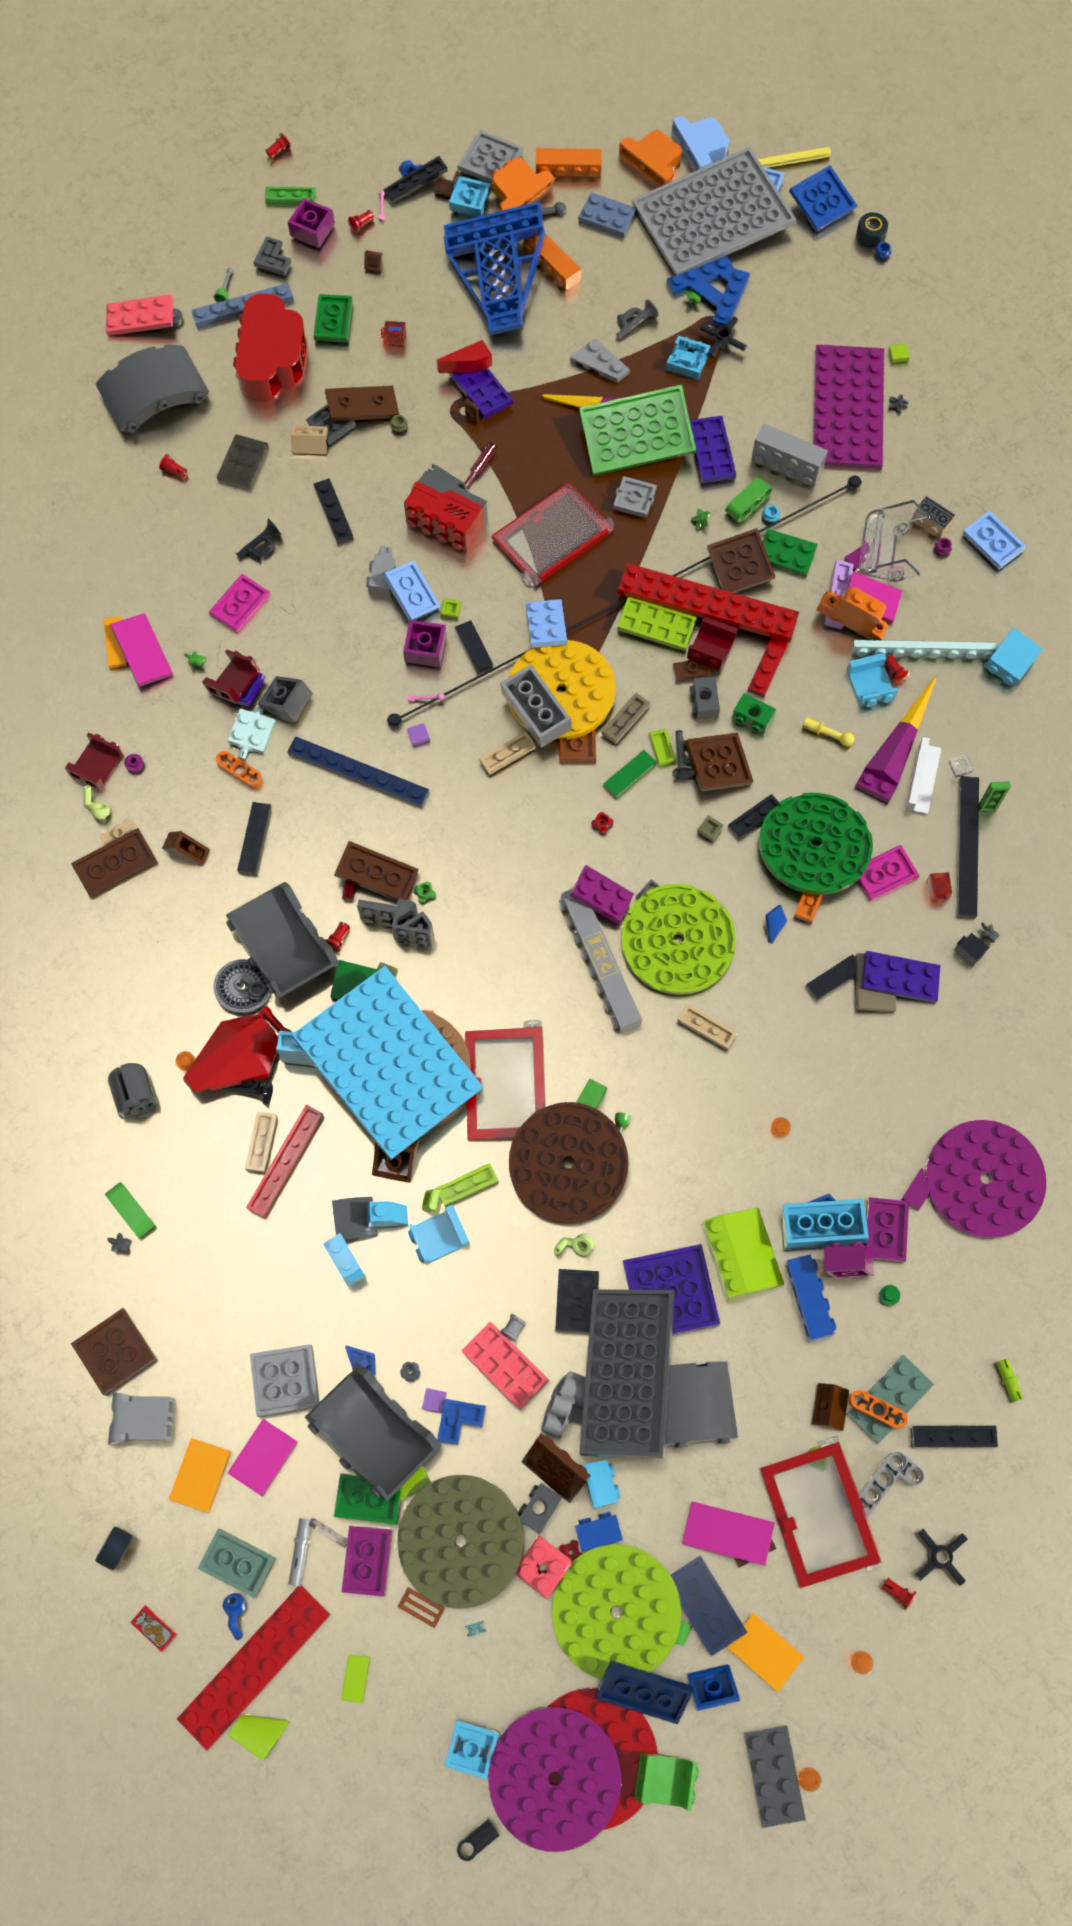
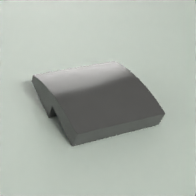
(335, 428)
(351, 1218)

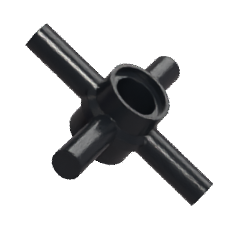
(723, 337)
(934, 1563)

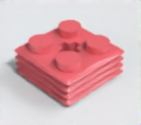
(539, 1553)

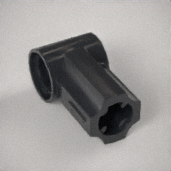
(479, 1839)

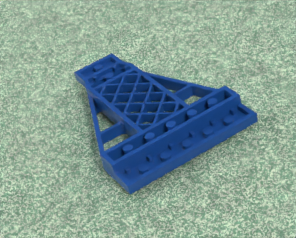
(492, 232)

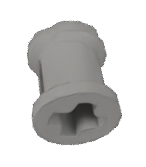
(513, 1327)

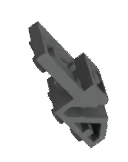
(404, 919)

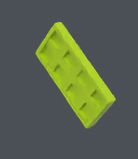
(657, 623)

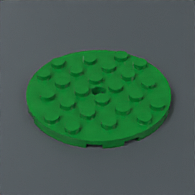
(820, 869)

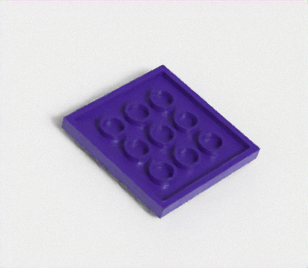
(684, 1273)

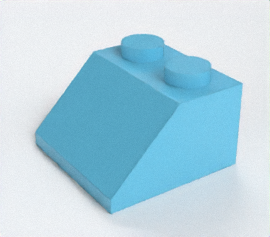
(600, 1484)

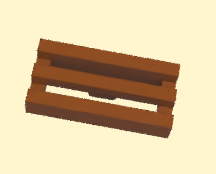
(405, 1598)

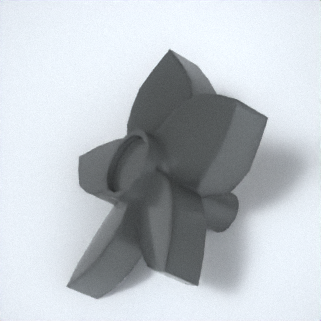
(898, 402)
(989, 932)
(119, 1243)

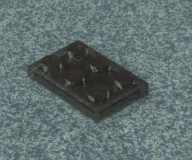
(242, 461)

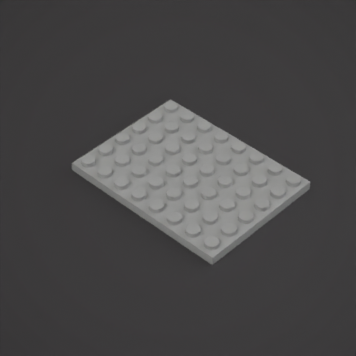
(713, 211)

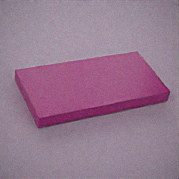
(141, 649)
(728, 1533)

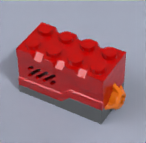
(445, 511)

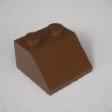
(398, 1168)

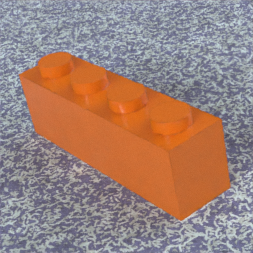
(569, 162)
(555, 262)

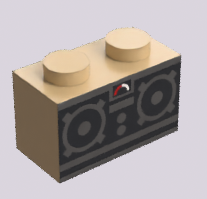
(938, 517)

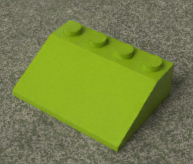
(742, 1253)

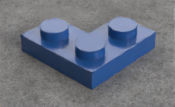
(454, 1415)

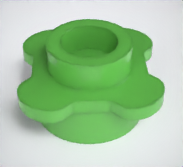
(424, 887)

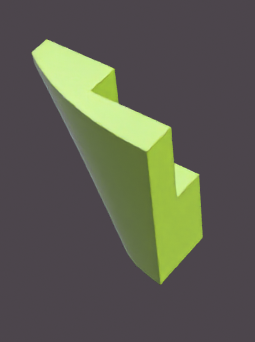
(258, 1733)

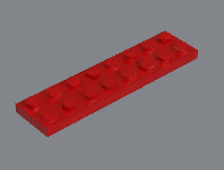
(253, 1667)

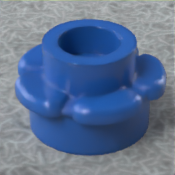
(883, 249)

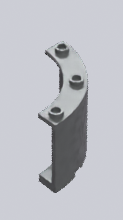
(150, 383)
(281, 940)
(700, 1404)
(371, 1433)

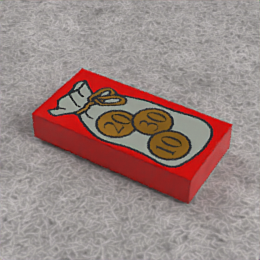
(153, 1628)

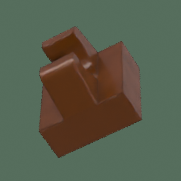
(373, 260)

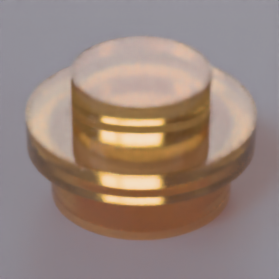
(184, 1060)
(781, 1127)
(862, 1662)
(809, 1779)

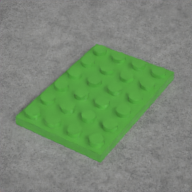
(637, 430)

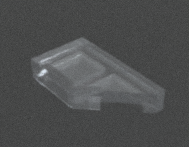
(328, 1532)

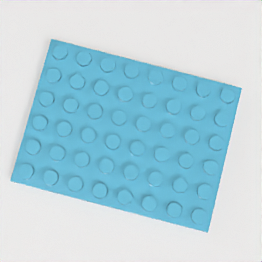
(387, 1062)

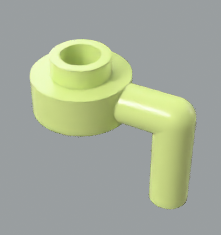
(99, 810)
(577, 1244)

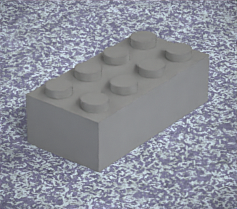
(789, 455)
(536, 706)

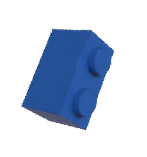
(598, 1532)

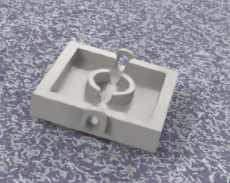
(634, 497)

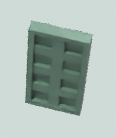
(901, 1387)

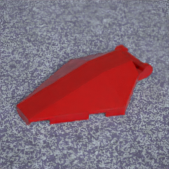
(236, 1052)

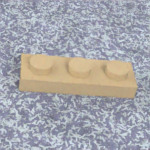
(507, 753)
(707, 1026)
(261, 1142)

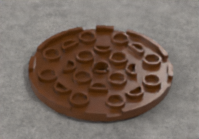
(598, 1165)

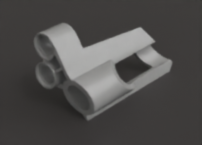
(565, 1404)

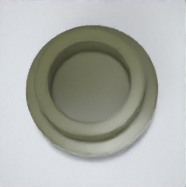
(398, 423)

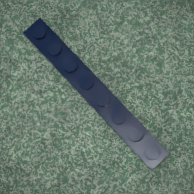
(358, 771)

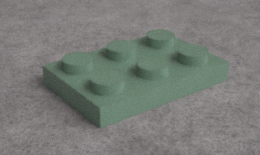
(236, 1563)

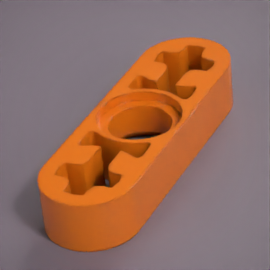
(242, 777)
(861, 1408)

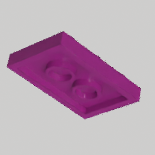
(601, 894)
(887, 1228)
(366, 1561)

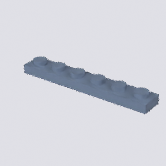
(234, 307)

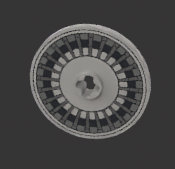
(228, 989)

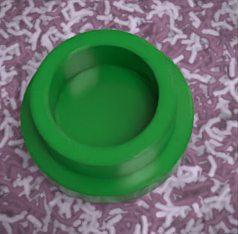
(890, 1295)

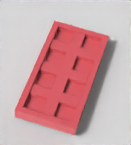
(139, 315)
(505, 1365)

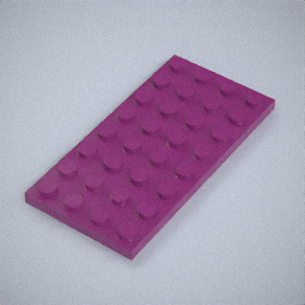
(849, 405)

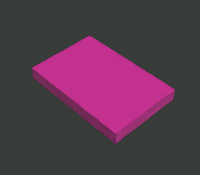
(887, 594)
(239, 603)
(887, 873)
(262, 1457)

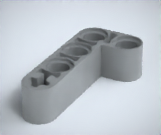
(892, 1474)

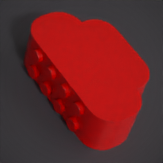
(269, 348)

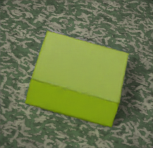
(899, 353)
(450, 609)
(430, 1200)

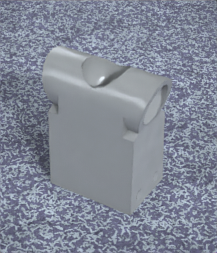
(141, 1418)

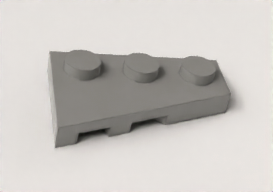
(600, 359)

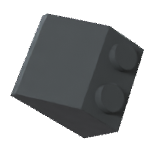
(286, 698)

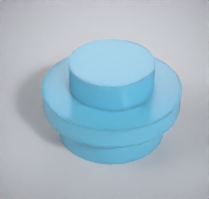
(771, 513)

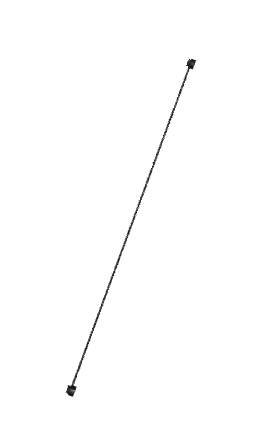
(395, 720)

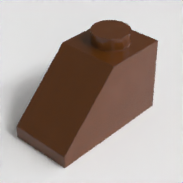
(185, 848)

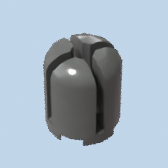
(131, 1090)

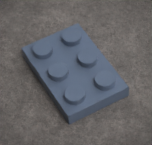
(607, 214)

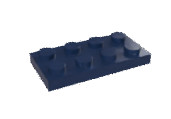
(707, 1606)
(644, 1692)

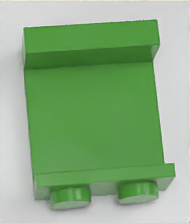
(666, 1780)

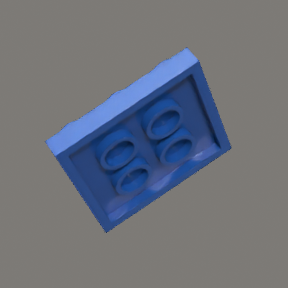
(823, 198)

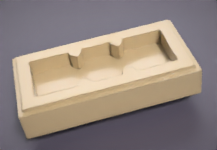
(118, 831)

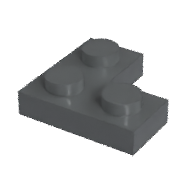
(269, 259)

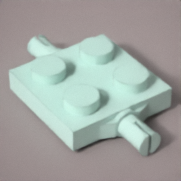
(251, 732)

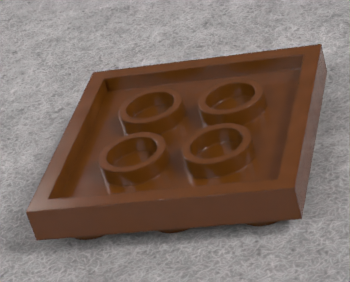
(741, 561)
(719, 762)
(113, 1351)
(556, 1467)

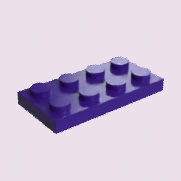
(483, 391)
(712, 449)
(901, 977)

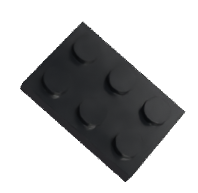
(575, 1299)

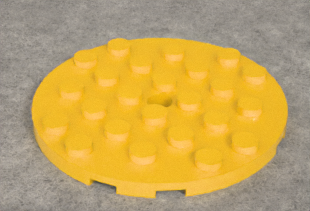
(585, 676)

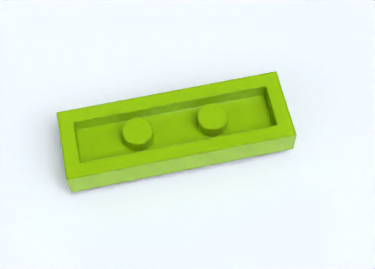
(467, 1184)

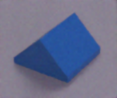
(713, 1687)

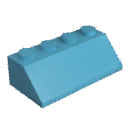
(824, 1223)

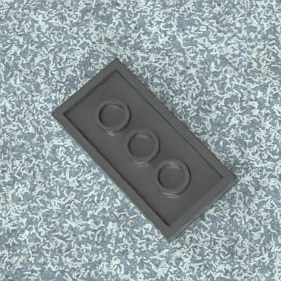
(774, 1776)

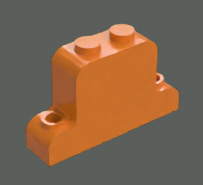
(653, 156)
(518, 184)
(856, 611)

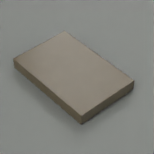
(868, 999)

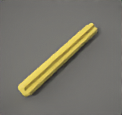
(795, 157)

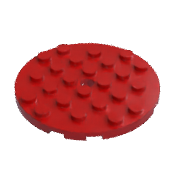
(629, 1735)

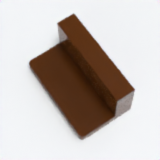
(830, 1406)

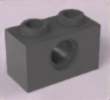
(705, 688)
(548, 1498)

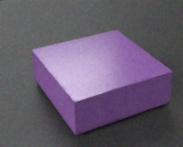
(418, 734)
(434, 1400)

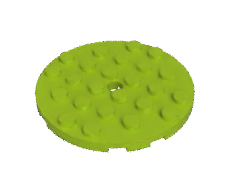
(665, 963)
(621, 1578)

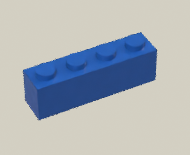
(809, 1298)

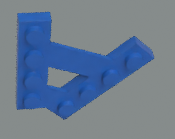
(698, 279)

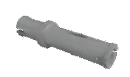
(300, 1550)

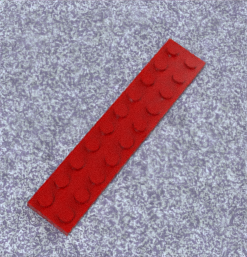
(708, 601)

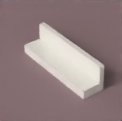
(923, 777)

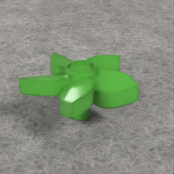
(693, 296)
(701, 518)
(195, 659)

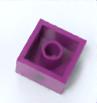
(311, 222)
(424, 643)
(848, 1260)

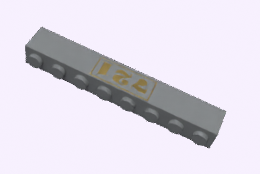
(602, 963)

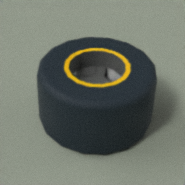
(872, 229)
(114, 1548)

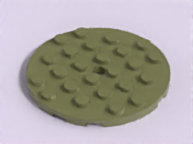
(492, 1549)

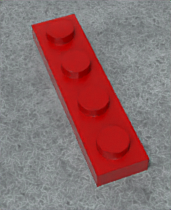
(767, 667)

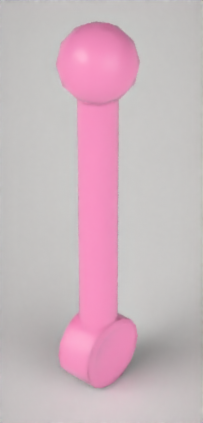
(381, 216)
(412, 698)

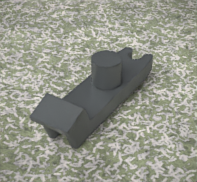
(439, 472)

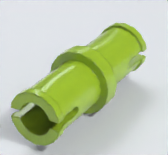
(1009, 1380)

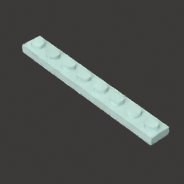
(924, 649)

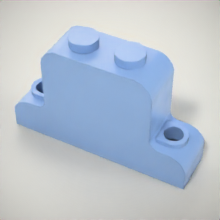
(701, 141)

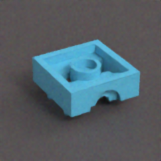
(471, 192)
(686, 362)
(469, 1759)

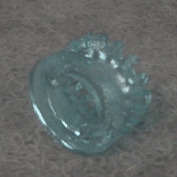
(475, 1627)

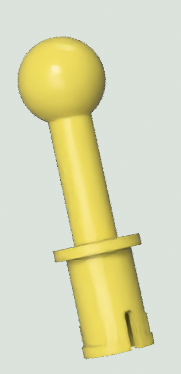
(845, 738)

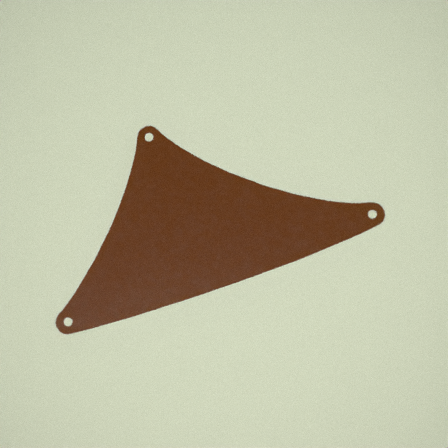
(546, 447)

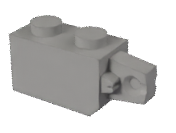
(381, 563)

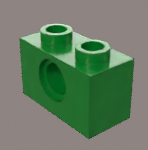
(749, 705)

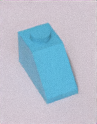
(386, 1214)

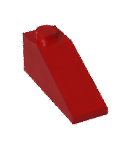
(466, 360)

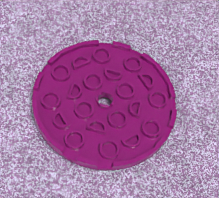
(981, 1208)
(560, 1814)

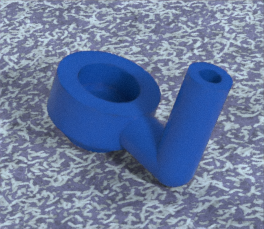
(407, 167)
(233, 1611)

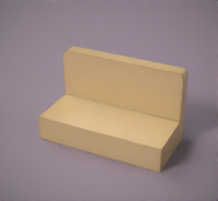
(309, 439)

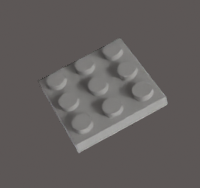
(487, 155)
(284, 1380)

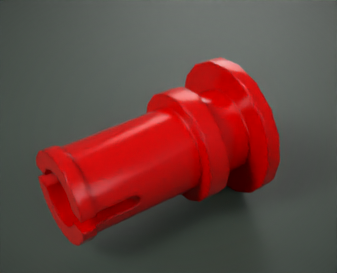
(279, 145)
(357, 222)
(170, 466)
(897, 671)
(336, 939)
(899, 1593)

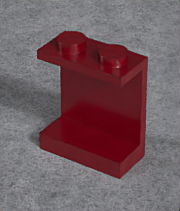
(712, 643)
(234, 678)
(96, 762)

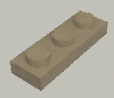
(625, 718)

